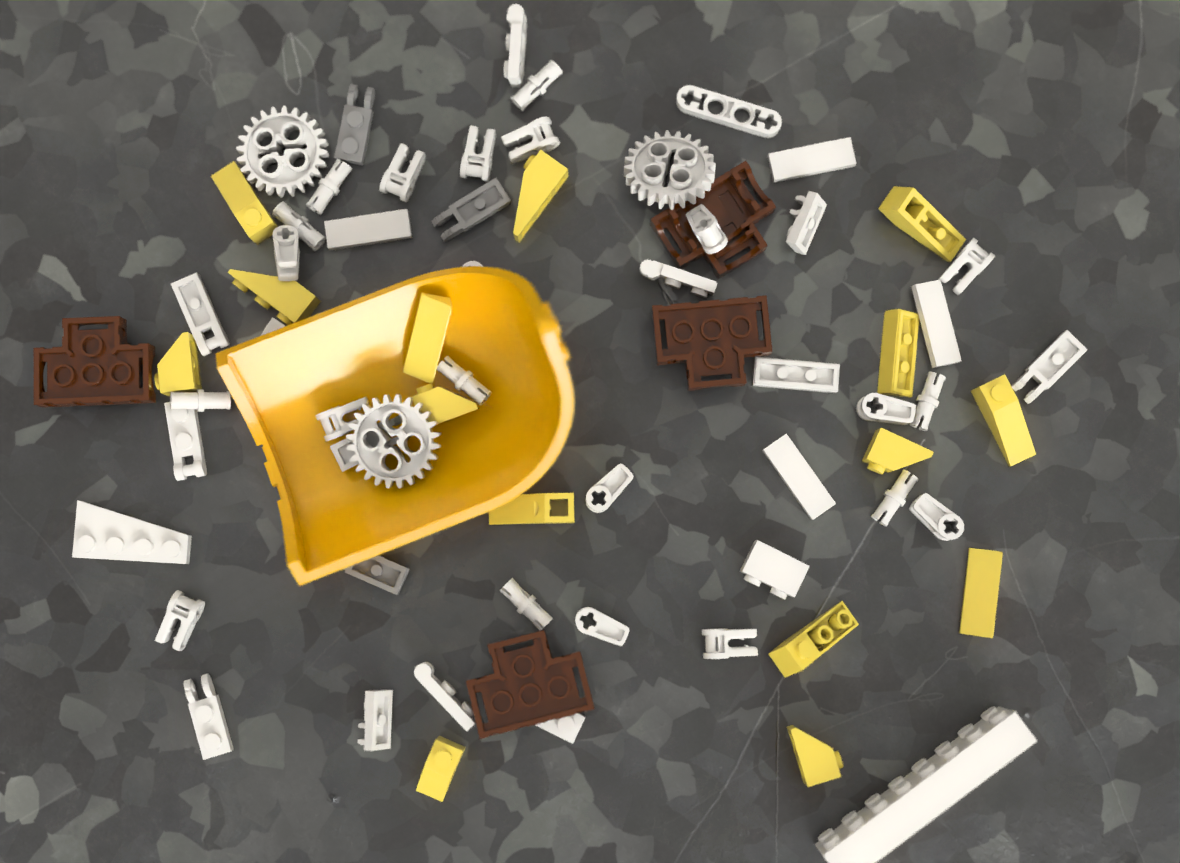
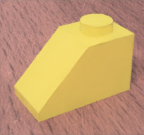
(179, 367)
(442, 403)
(891, 452)
(815, 758)
(440, 768)

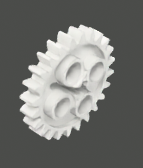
(279, 127)
(689, 175)
(373, 458)

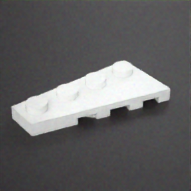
(116, 536)

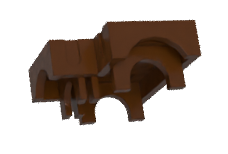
(736, 216)
(712, 338)
(94, 366)
(528, 686)

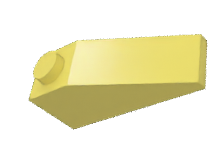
(540, 183)
(244, 203)
(920, 220)
(1005, 419)

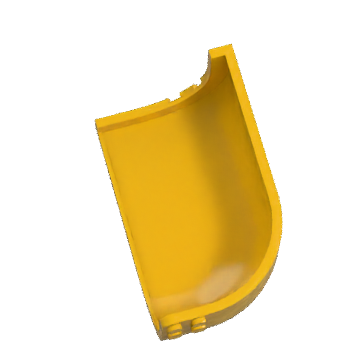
(360, 352)

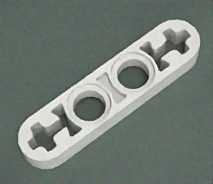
(730, 106)

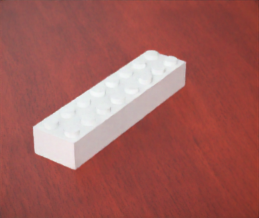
(927, 789)

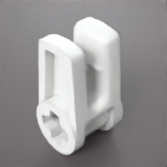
(531, 131)
(478, 164)
(402, 183)
(707, 229)
(286, 252)
(976, 260)
(888, 409)
(336, 415)
(611, 486)
(933, 516)
(188, 612)
(604, 628)
(717, 643)

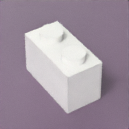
(774, 569)

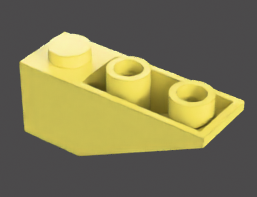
(287, 297)
(535, 509)
(813, 640)

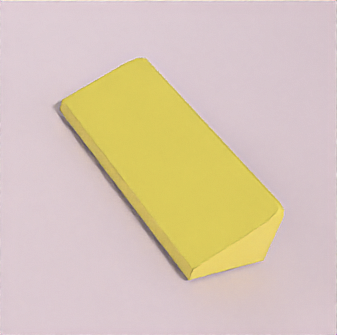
(427, 337)
(898, 353)
(981, 592)

